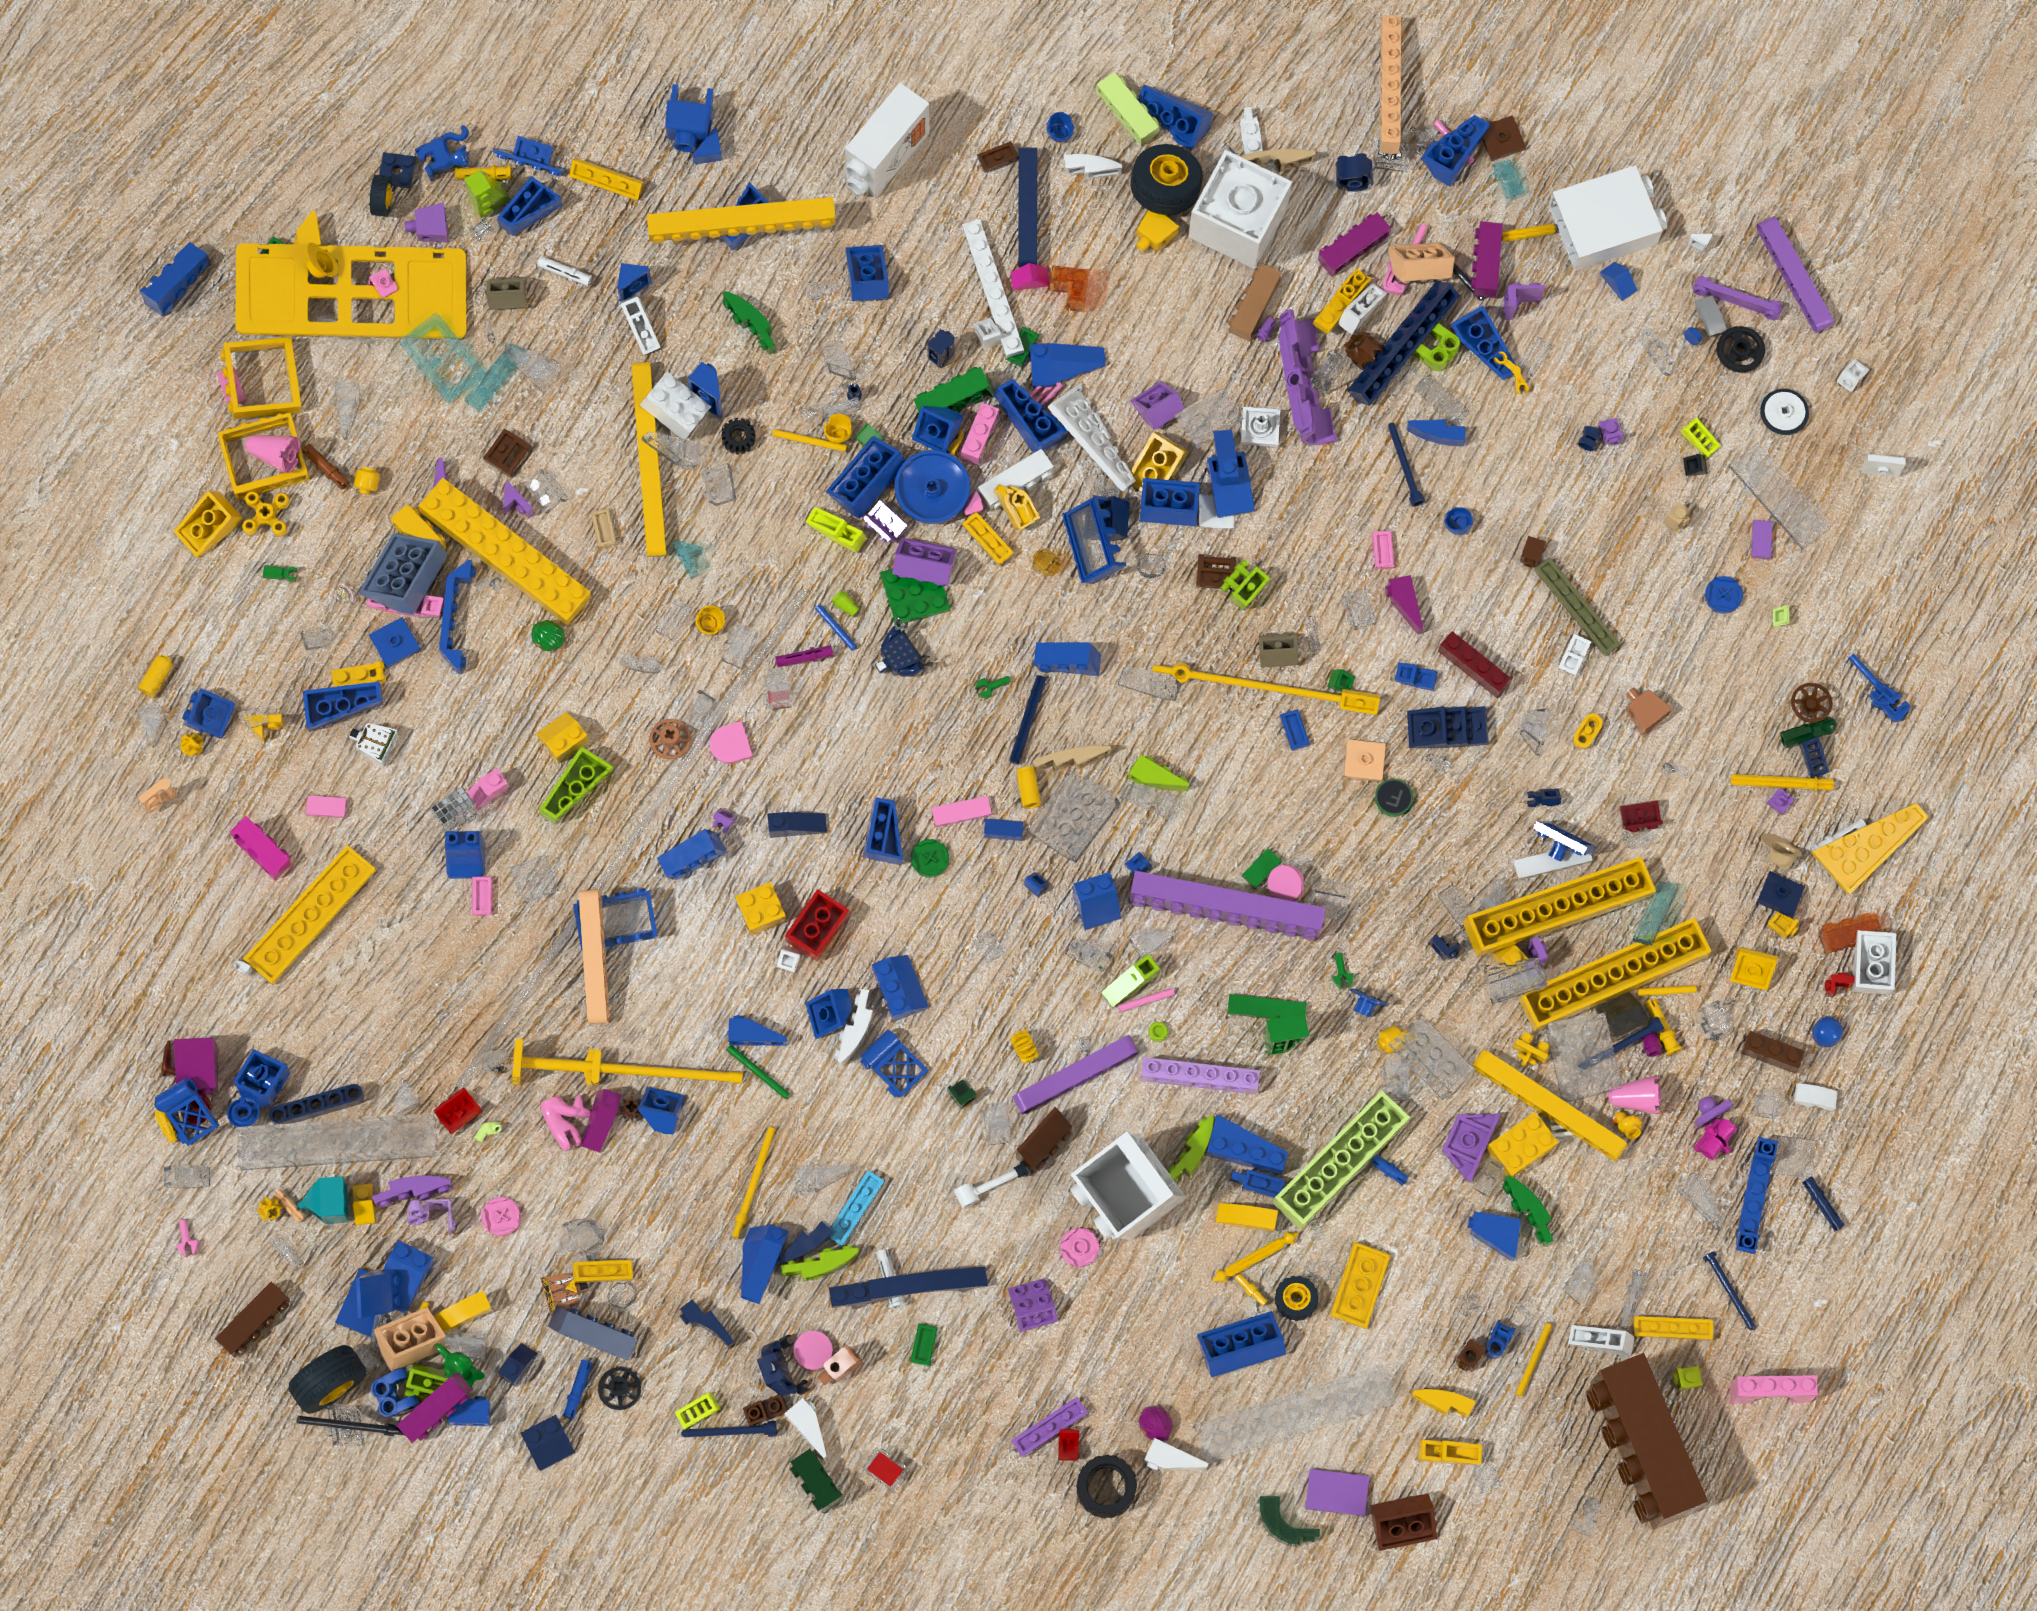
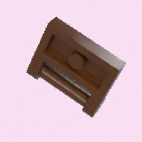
(503, 448)
(1213, 576)

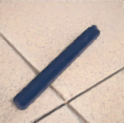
(1027, 719)

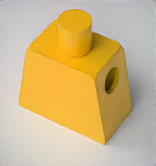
(1155, 231)

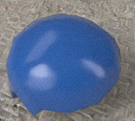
(1060, 127)
(1458, 520)
(1827, 1031)

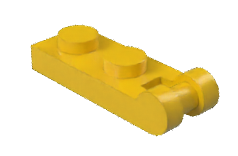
(358, 674)

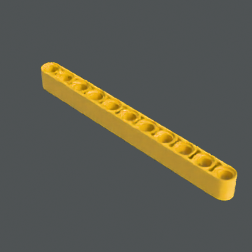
(648, 463)

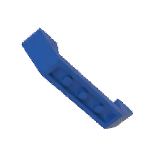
(462, 574)
(1755, 1195)

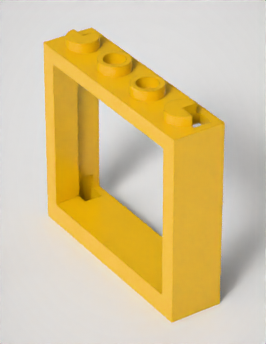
(267, 409)
(267, 484)

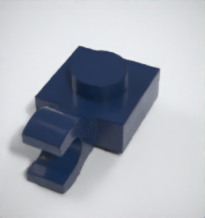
(1546, 797)

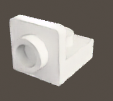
(1852, 375)

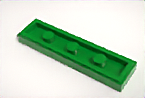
(1263, 1007)

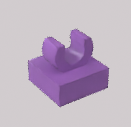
(1780, 801)
(724, 817)

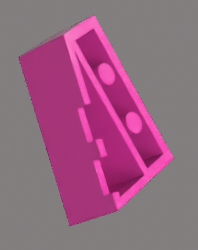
(260, 847)

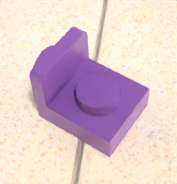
(1610, 431)

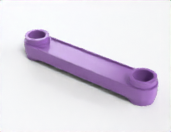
(1770, 309)

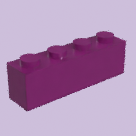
(1354, 244)
(1487, 259)
(434, 1407)

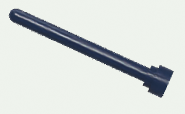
(1416, 497)
(1654, 1026)
(768, 1429)

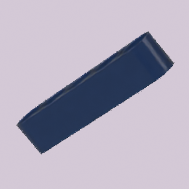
(326, 1107)

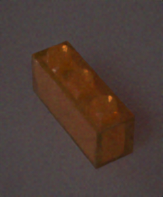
(1844, 934)

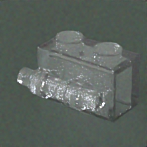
(471, 1344)

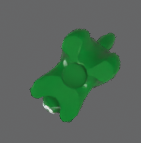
(459, 1362)

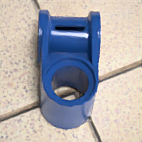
(1501, 1337)

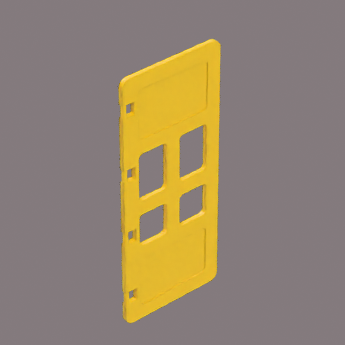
(276, 291)

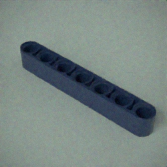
(1027, 206)

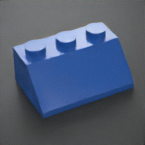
(705, 385)
(1169, 502)
(899, 987)

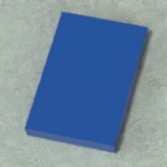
(348, 1314)

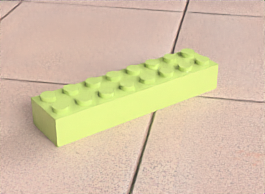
(1341, 1160)

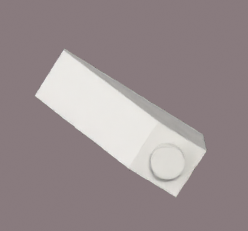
(1361, 308)
(640, 324)
(1602, 1340)
(805, 1421)
(1168, 1458)

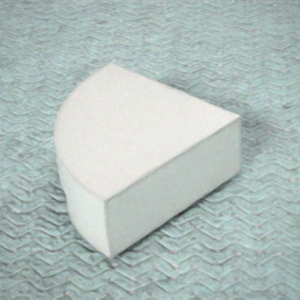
(242, 967)

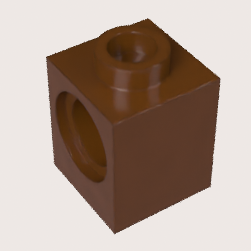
(1532, 552)
(1473, 1348)

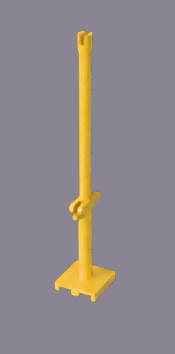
(593, 1067)

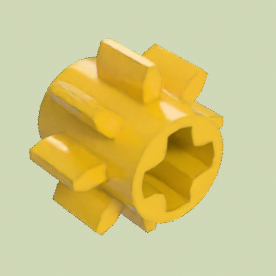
(191, 744)
(269, 1208)

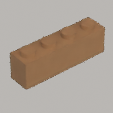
(1255, 302)

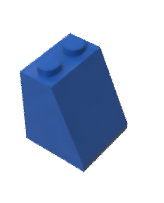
(1096, 901)

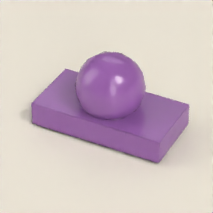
(1709, 1108)

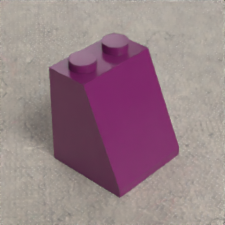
(199, 1061)

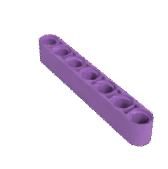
(1794, 274)
(1075, 1074)

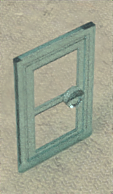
(428, 369)

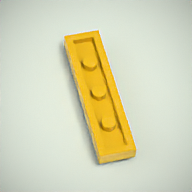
(606, 179)
(1673, 1328)

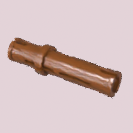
(332, 472)

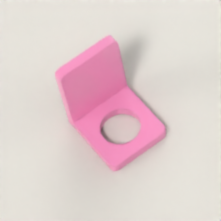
(383, 283)

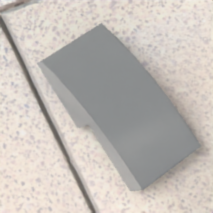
(1711, 315)

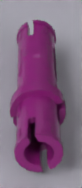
(812, 654)

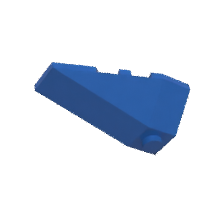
(1180, 117)
(1451, 153)
(1060, 362)
(760, 1257)

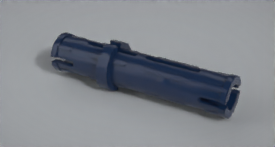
(1822, 1202)

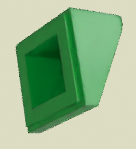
(866, 434)
(1340, 680)

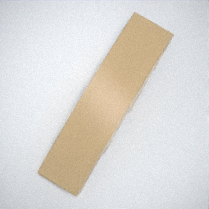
(1283, 158)
(1078, 756)

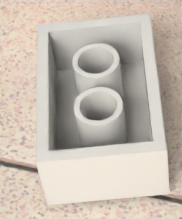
(675, 405)

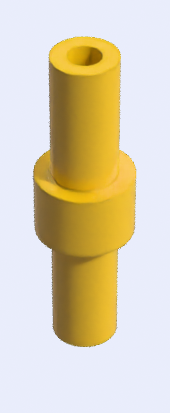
(1251, 1290)

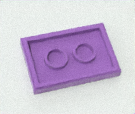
(1337, 1492)

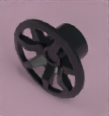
(619, 1388)

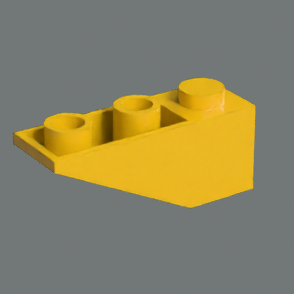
(409, 523)

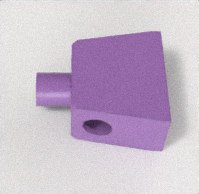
(429, 224)

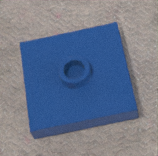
(394, 642)

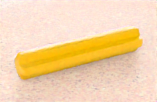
(1528, 232)

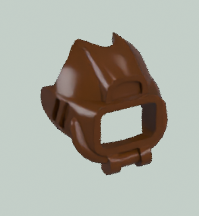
(1363, 350)

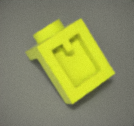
(1687, 1378)

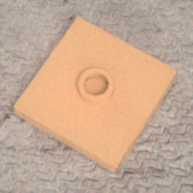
(1364, 760)

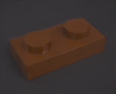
(997, 157)

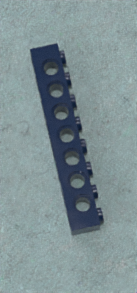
(1403, 342)

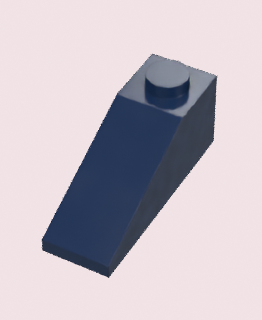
(796, 824)

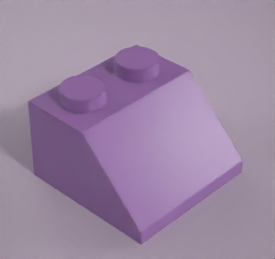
(1158, 405)

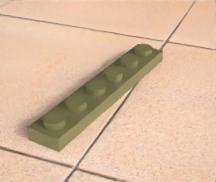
(1577, 607)

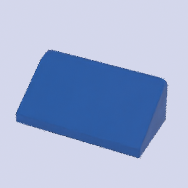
(1003, 829)

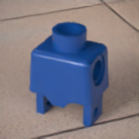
(688, 121)

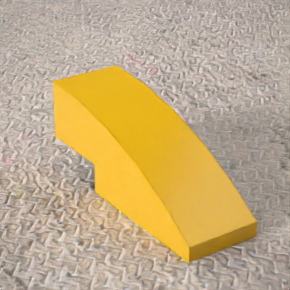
(1247, 1217)
(463, 1312)
(1444, 1400)
(1449, 1452)

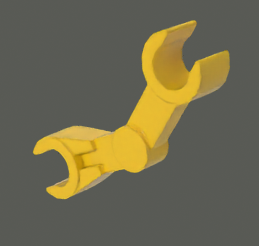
(1515, 370)

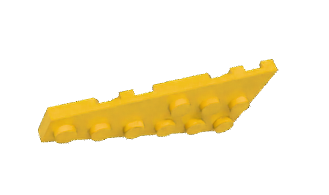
(1862, 851)

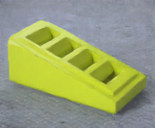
(1690, 436)
(701, 1400)

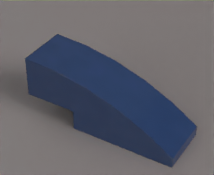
(807, 1242)

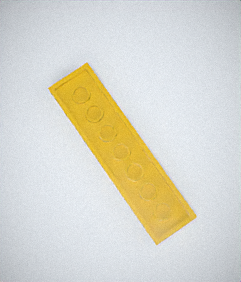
(309, 914)

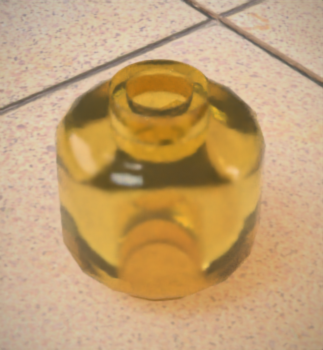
(1046, 562)

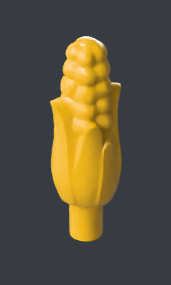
(166, 1126)

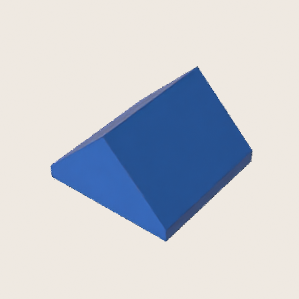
(632, 280)

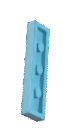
(856, 1207)

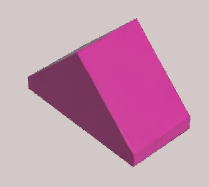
(1030, 277)

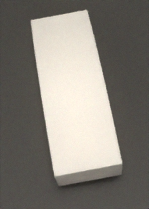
(1091, 166)

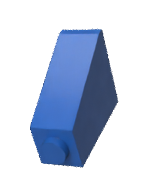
(1496, 1231)

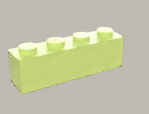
(1127, 108)

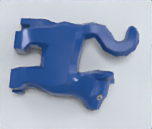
(439, 151)

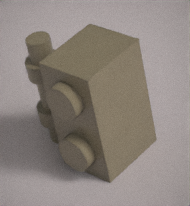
(507, 293)
(1278, 650)

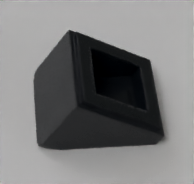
(1695, 465)

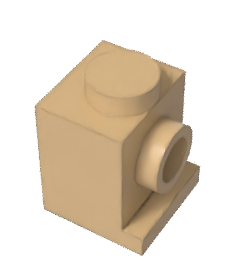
(1678, 517)

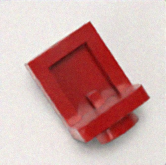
(1842, 979)
(1068, 1444)

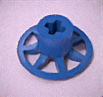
(1366, 1004)

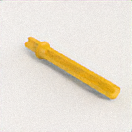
(1782, 782)

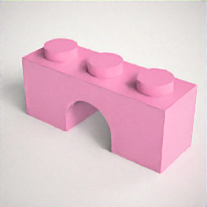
(979, 433)

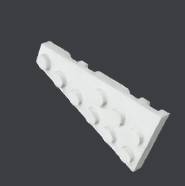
(1088, 430)

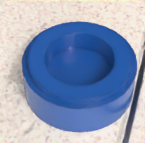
(1693, 336)

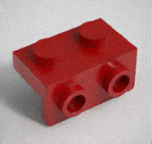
(457, 1110)

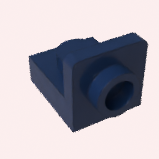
(1441, 948)

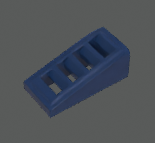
(1805, 752)

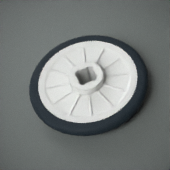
(1787, 423)

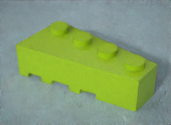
(575, 783)

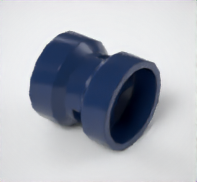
(1589, 438)

